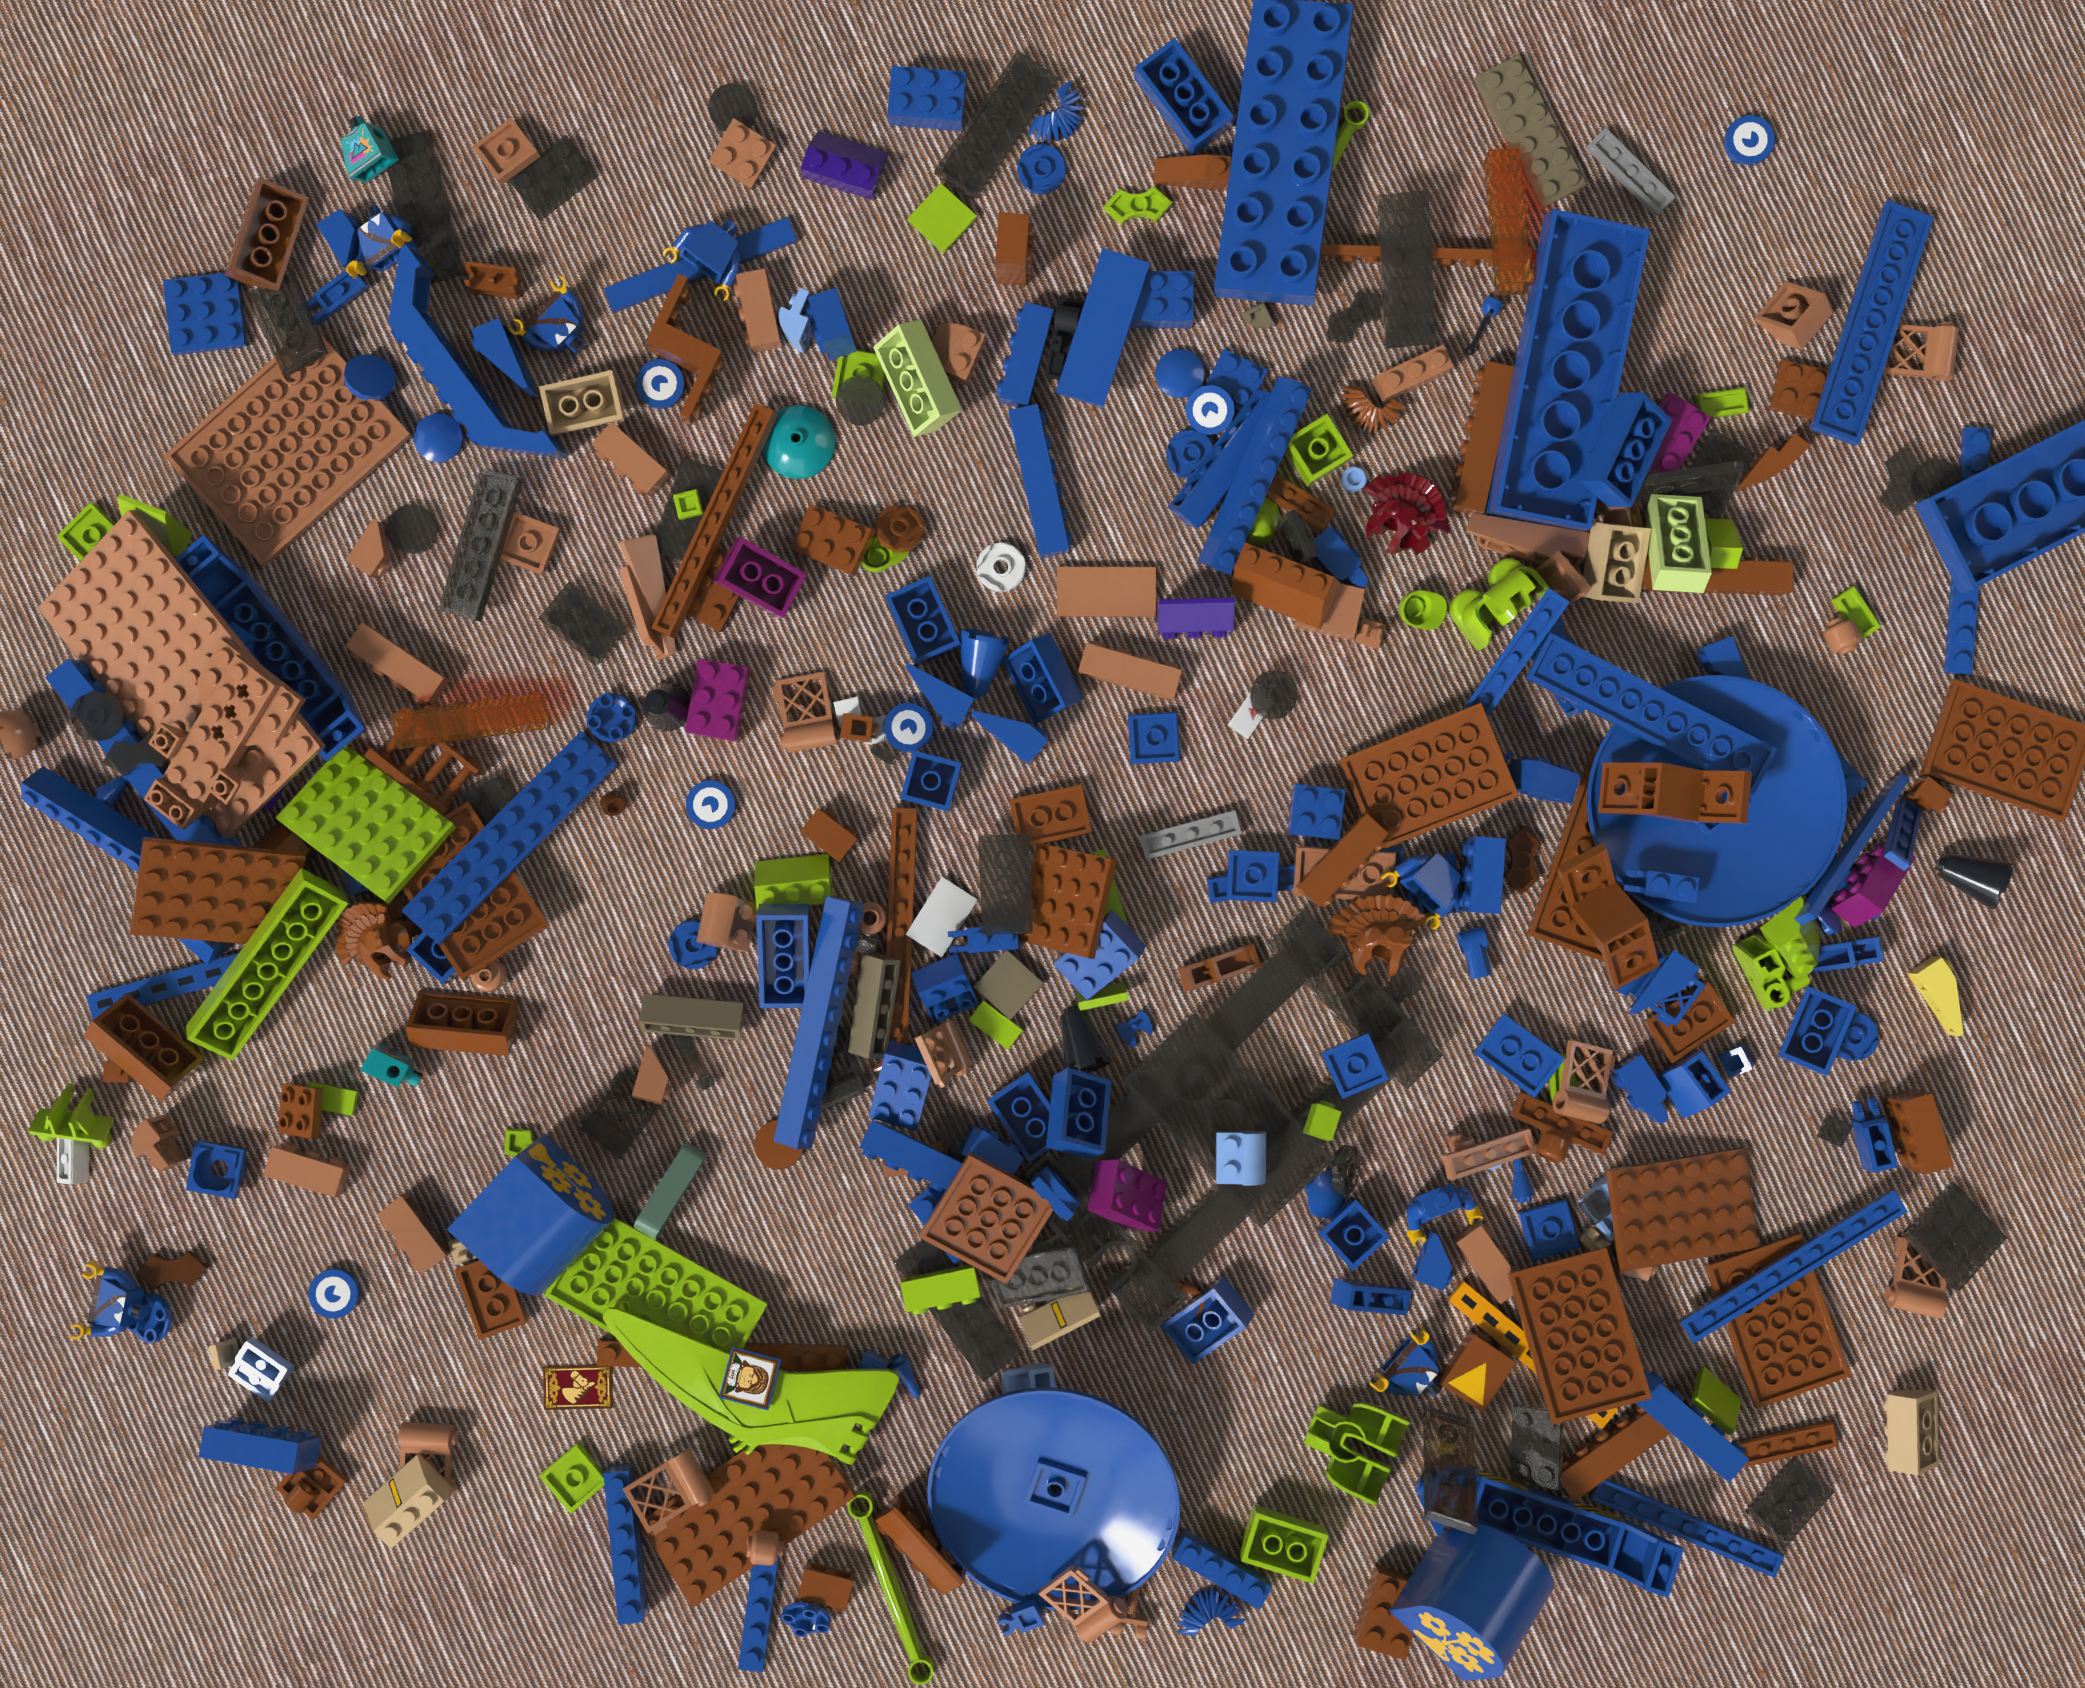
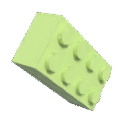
(917, 378)
(1677, 543)

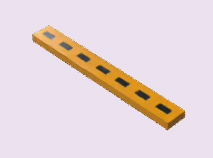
(1504, 1332)

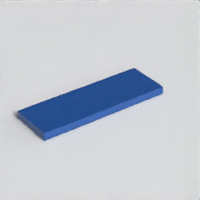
(1103, 327)

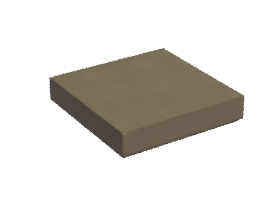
(1008, 984)

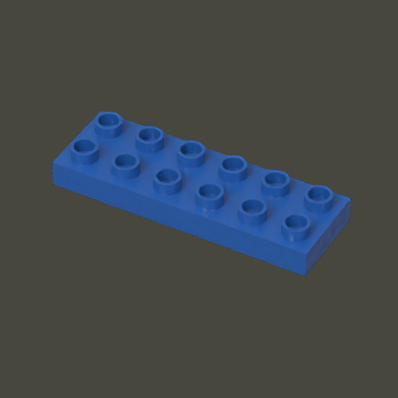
(1284, 151)
(1567, 367)
(2010, 510)

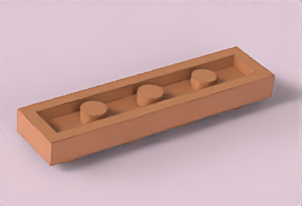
(1488, 1154)

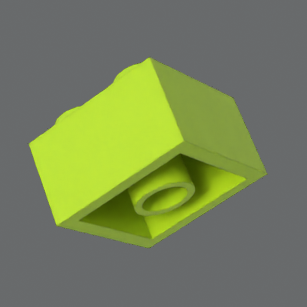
(1318, 450)

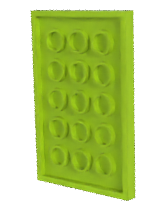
(366, 823)

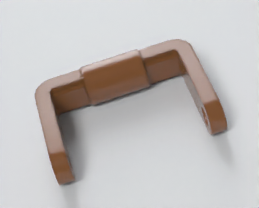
(1191, 1289)

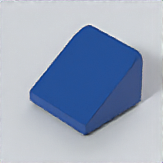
(1737, 1060)

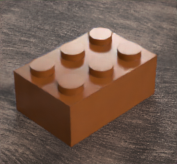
(1014, 249)
(1918, 1131)
(1376, 1625)

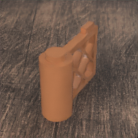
(1938, 352)
(805, 732)
(952, 1052)
(1580, 1102)
(1909, 1294)
(432, 1440)
(688, 1480)
(1099, 1614)

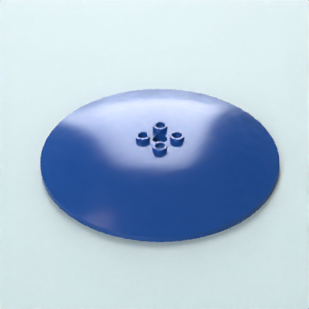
(1742, 868)
(1016, 1533)

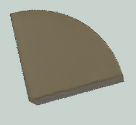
(1258, 317)

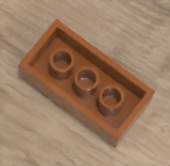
(144, 1047)

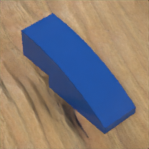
(1849, 953)

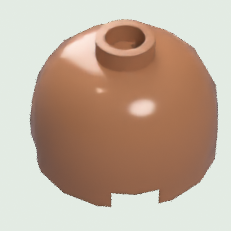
(18, 733)

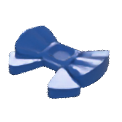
(1127, 1030)

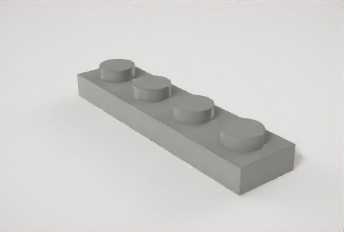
(1630, 171)
(1190, 835)

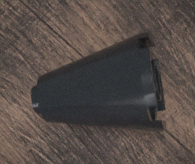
(666, 706)
(1976, 876)
(1082, 1043)

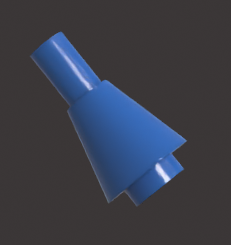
(112, 790)
(1522, 1187)
(902, 1365)

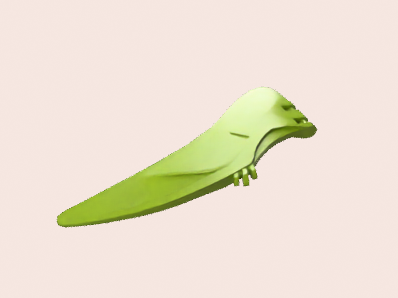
(805, 1409)

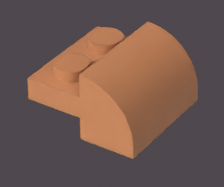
(727, 922)
(155, 1139)

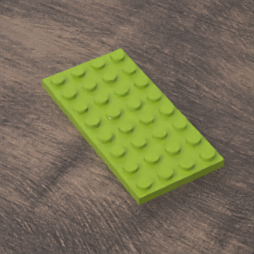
(659, 1285)

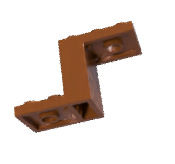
(685, 350)
(1675, 792)
(1608, 916)

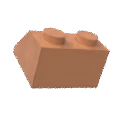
(1794, 314)
(958, 350)

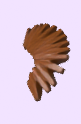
(1367, 411)

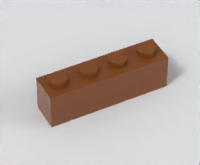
(1342, 860)

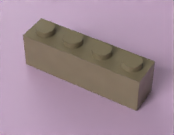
(874, 1006)
(692, 1016)

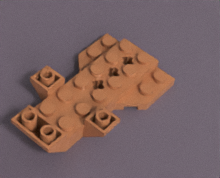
(209, 753)

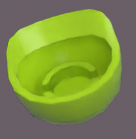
(1264, 524)
(879, 558)
(1423, 609)

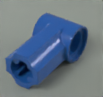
(1473, 946)

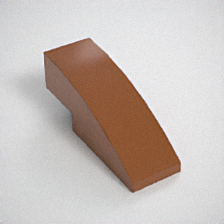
(1773, 461)
(1219, 967)

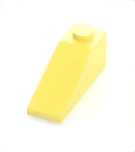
(1940, 991)

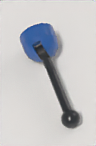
(1491, 308)

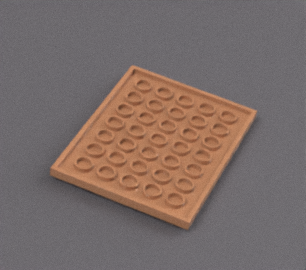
(285, 452)

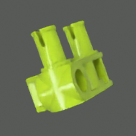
(1765, 977)

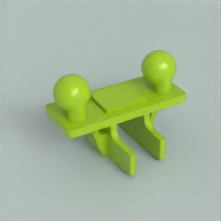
(75, 1125)

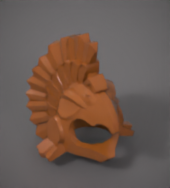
(1379, 929)
(371, 933)

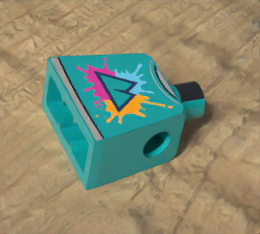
(366, 150)
(381, 1062)

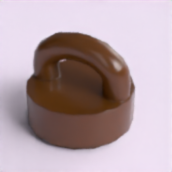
(613, 803)

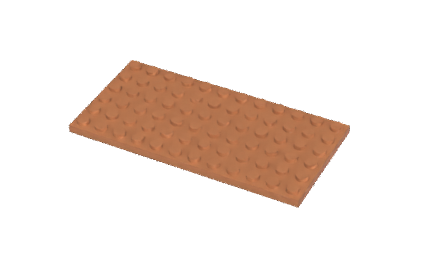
(147, 642)

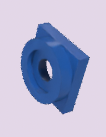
(201, 1176)
(1056, 1192)

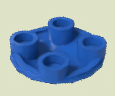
(1179, 373)
(438, 437)
(611, 717)
(1830, 920)
(1321, 1195)
(158, 1321)
(806, 1618)

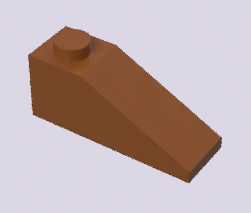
(1193, 172)

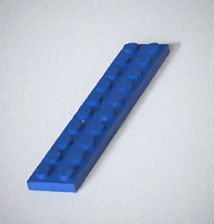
(1871, 323)
(1647, 711)
(509, 838)

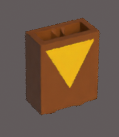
(1477, 1370)

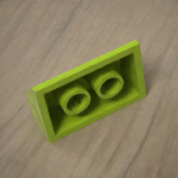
(793, 880)
(1795, 943)

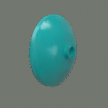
(808, 455)

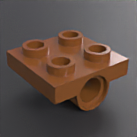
(300, 1110)
(312, 1489)

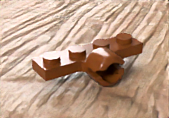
(1559, 1130)

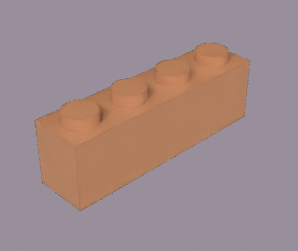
(397, 663)
(1130, 671)

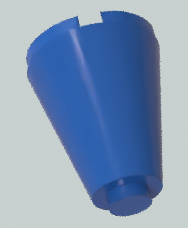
(980, 659)

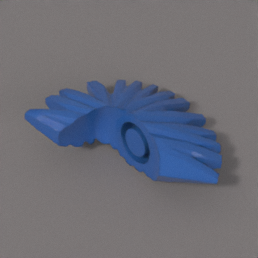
(1059, 119)
(1206, 1612)

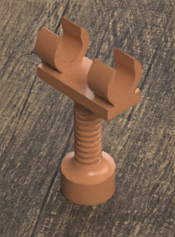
(1132, 1618)

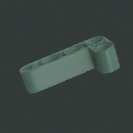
(670, 1191)

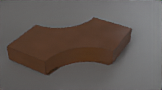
(1522, 849)
(184, 1269)

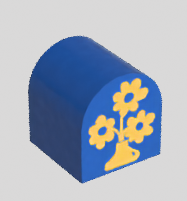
(534, 1217)
(1474, 1600)

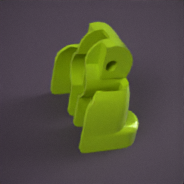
(1508, 596)
(1348, 1468)

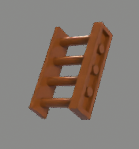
(421, 788)

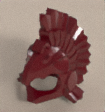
(1409, 508)

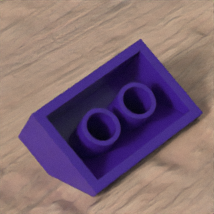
(844, 165)
(1195, 617)

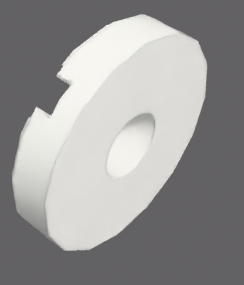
(1008, 554)

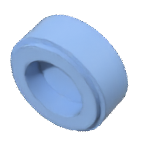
(1353, 479)

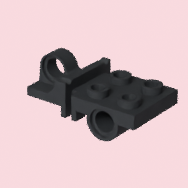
(1065, 325)

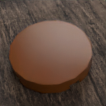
(899, 528)
(772, 1153)

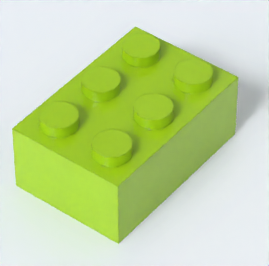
(1283, 1544)

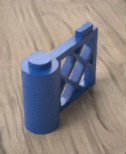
(1637, 985)

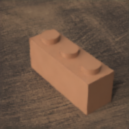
(757, 310)
(1412, 374)
(630, 460)
(307, 1169)
(414, 1233)
(1486, 1259)

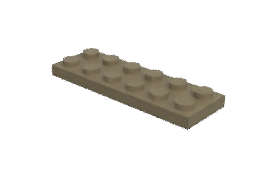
(1531, 129)

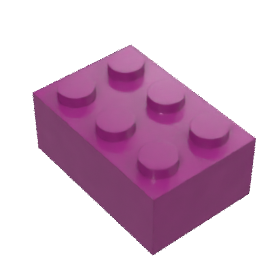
(1681, 435)
(759, 577)
(718, 700)
(1868, 887)
(1127, 1195)

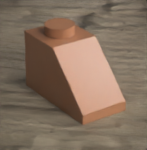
(372, 551)
(651, 1080)

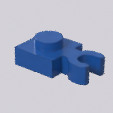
(1023, 1616)

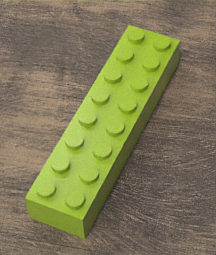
(266, 964)

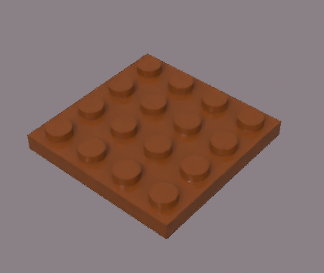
(1068, 899)
(987, 1218)

